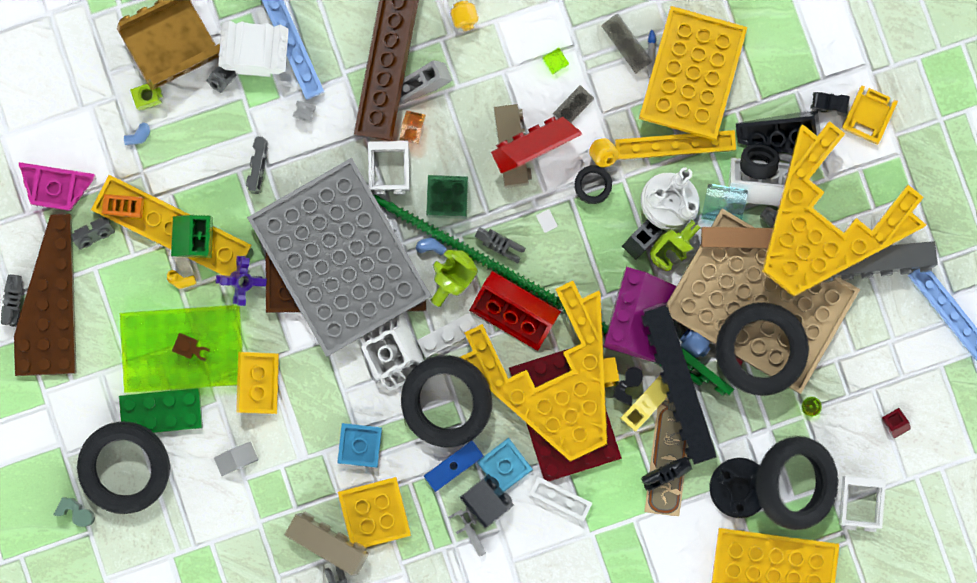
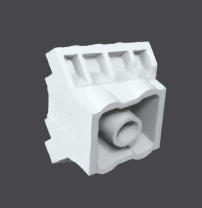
(253, 48)
(392, 352)

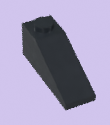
(642, 239)

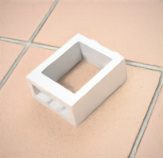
(388, 146)
(868, 526)

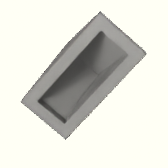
(236, 458)

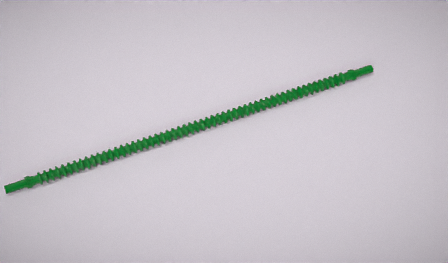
(495, 266)

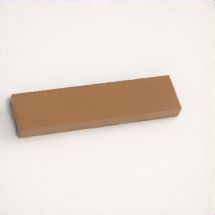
(735, 237)

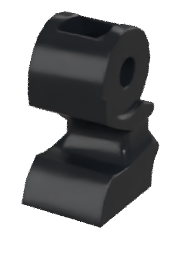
(829, 102)
(633, 378)

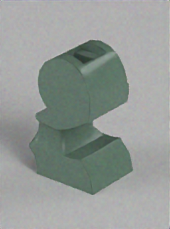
(80, 516)

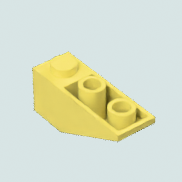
(645, 404)

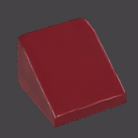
(896, 423)

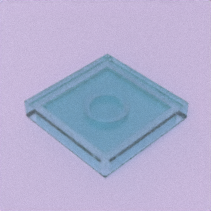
(723, 197)

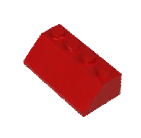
(534, 144)
(514, 310)

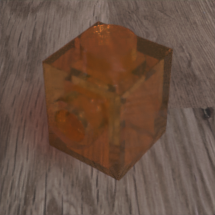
(412, 127)

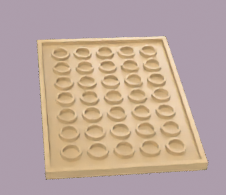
(730, 278)

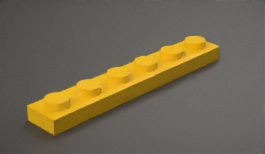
(674, 145)

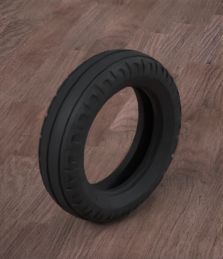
(797, 341)
(418, 421)
(825, 487)
(98, 492)

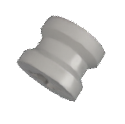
(304, 111)

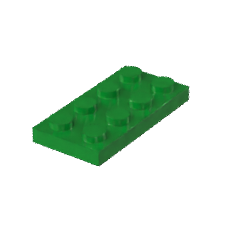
(163, 410)

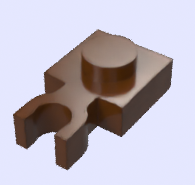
(187, 347)

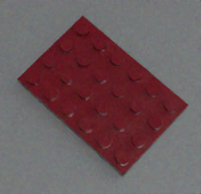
(551, 461)

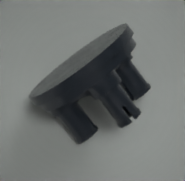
(734, 488)

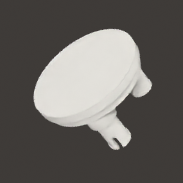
(670, 200)

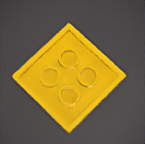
(374, 513)

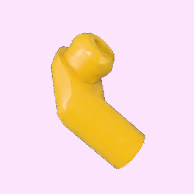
(180, 281)

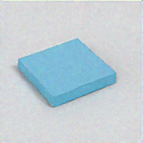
(505, 464)

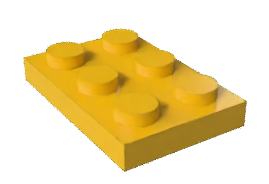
(257, 383)

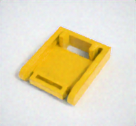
(871, 112)

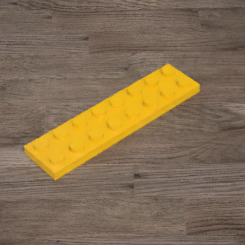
(157, 226)

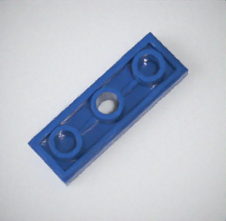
(444, 474)

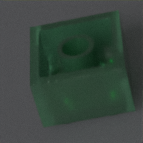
(447, 197)

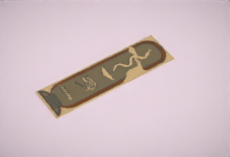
(666, 448)

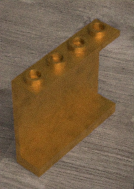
(167, 40)

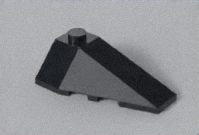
(777, 131)

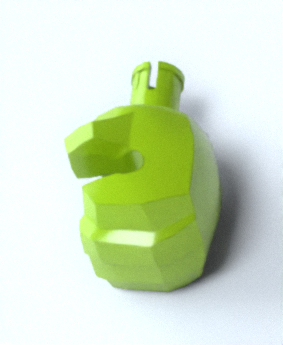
(673, 241)
(453, 275)

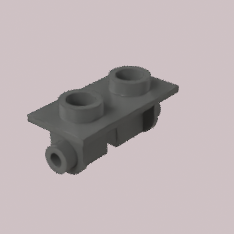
(84, 237)

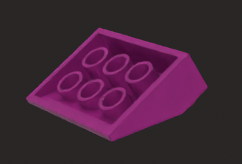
(626, 329)

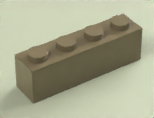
(508, 125)
(326, 543)

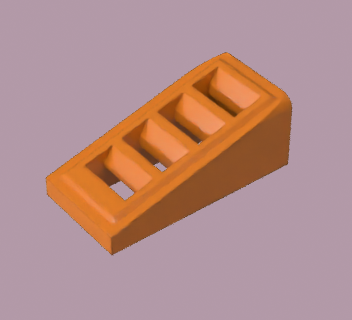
(138, 207)

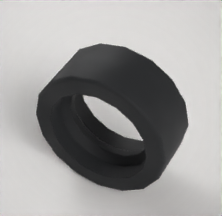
(756, 170)
(593, 199)

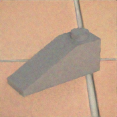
(424, 81)

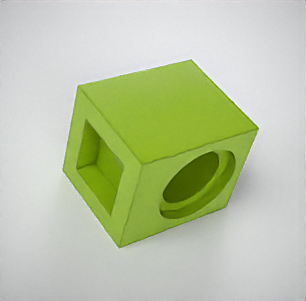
(140, 103)

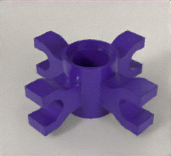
(240, 290)

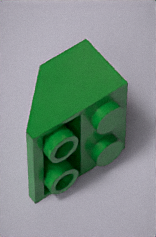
(192, 236)

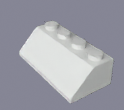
(759, 190)

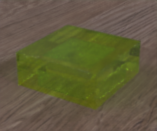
(555, 61)

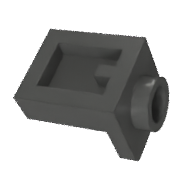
(220, 78)

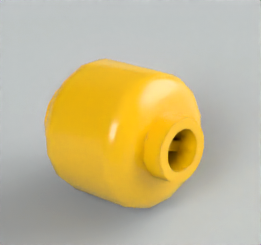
(464, 15)
(603, 152)

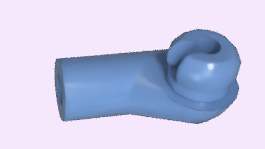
(139, 136)
(430, 244)

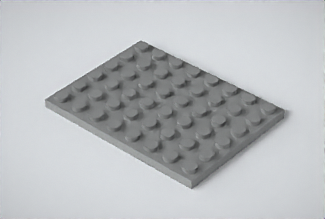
(339, 257)

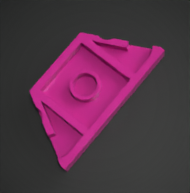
(54, 186)

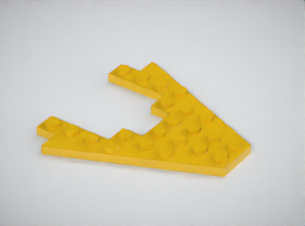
(807, 245)
(570, 407)

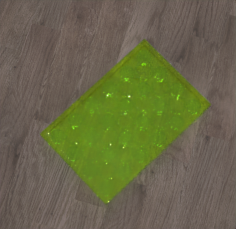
(149, 342)

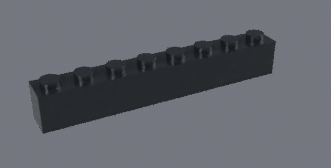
(680, 383)

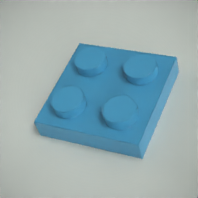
(359, 445)

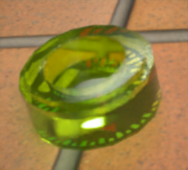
(811, 406)

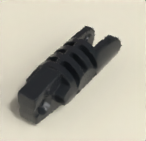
(664, 474)

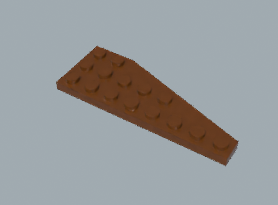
(47, 320)

